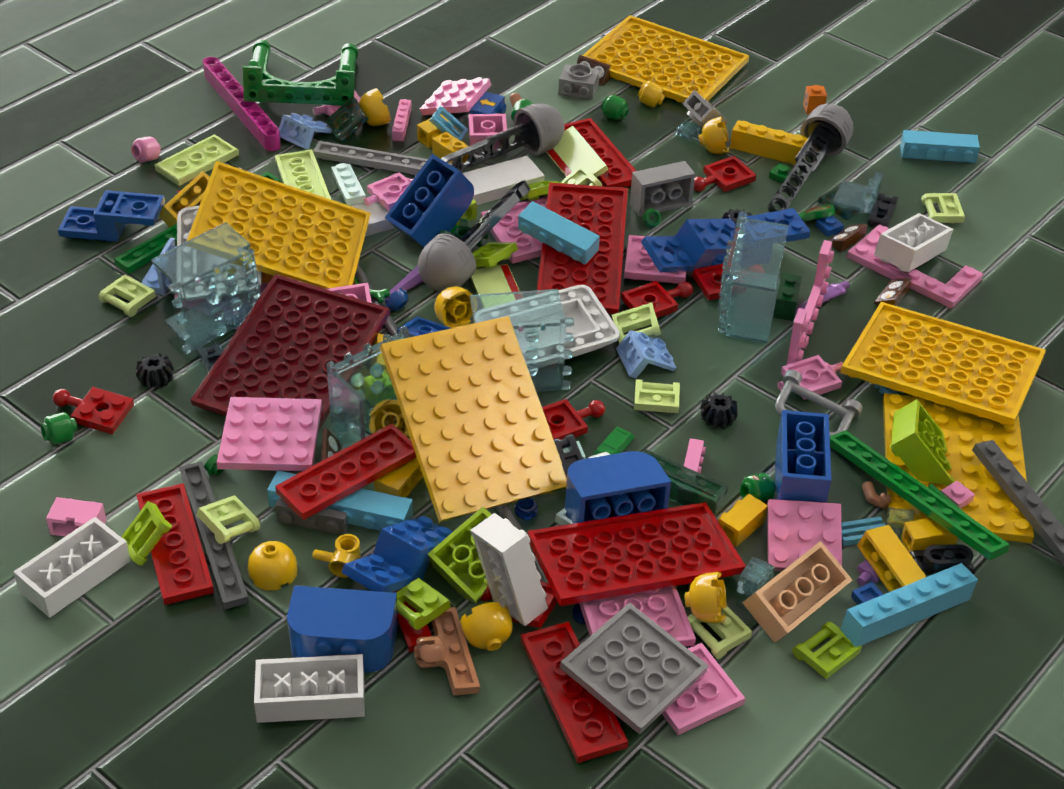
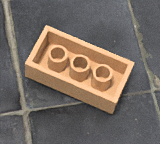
(797, 591)

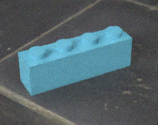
(939, 146)
(558, 232)

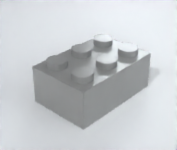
(662, 188)

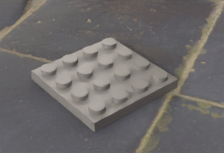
(634, 667)

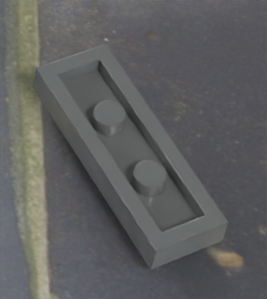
(324, 520)

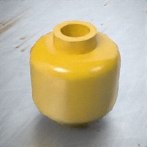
(651, 94)

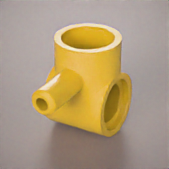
(346, 550)

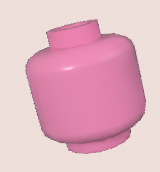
(145, 149)

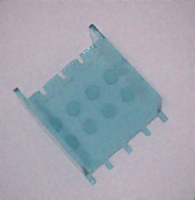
(751, 279)
(213, 284)
(539, 331)
(357, 387)

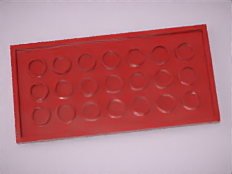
(603, 213)
(633, 553)

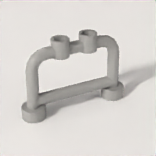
(792, 383)

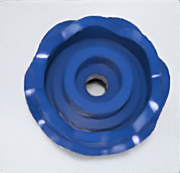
(397, 300)

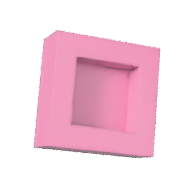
(958, 494)

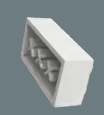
(913, 242)
(72, 566)
(510, 568)
(309, 688)

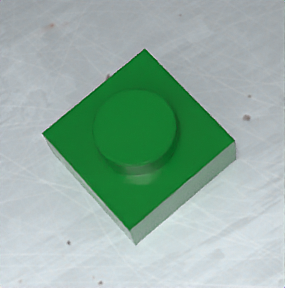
(779, 172)

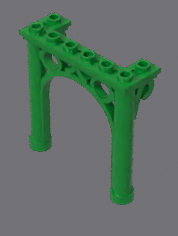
(275, 90)

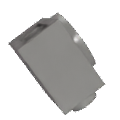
(579, 81)
(701, 110)

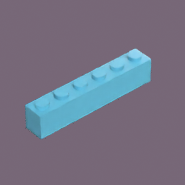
(363, 507)
(908, 605)

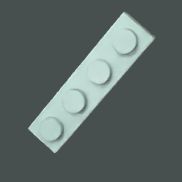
(348, 184)

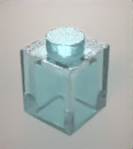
(755, 576)

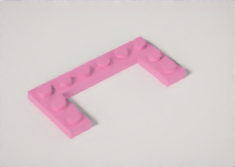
(946, 294)
(803, 321)

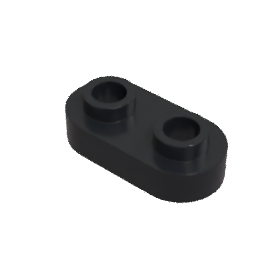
(946, 556)

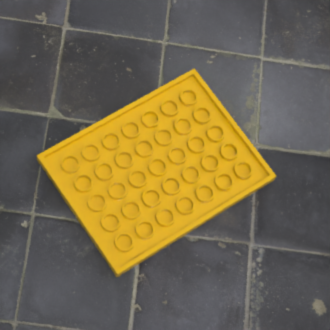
(676, 61)
(286, 226)
(945, 363)
(473, 417)
(961, 432)

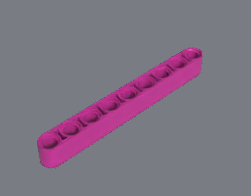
(248, 112)

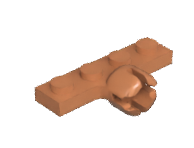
(449, 651)

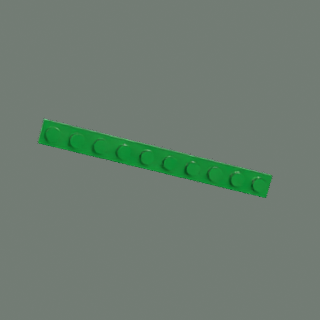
(153, 247)
(919, 496)

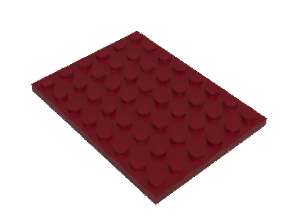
(287, 344)

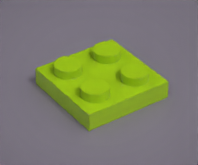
(537, 189)
(493, 252)

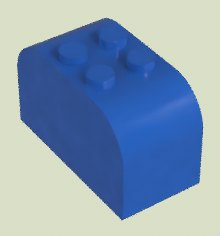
(431, 201)
(803, 457)
(615, 486)
(343, 624)

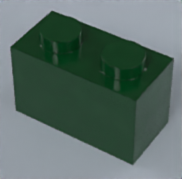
(787, 297)

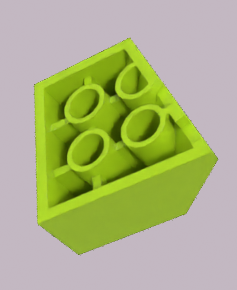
(920, 444)
(459, 561)

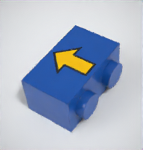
(489, 104)

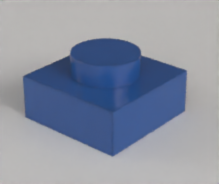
(829, 225)
(865, 593)

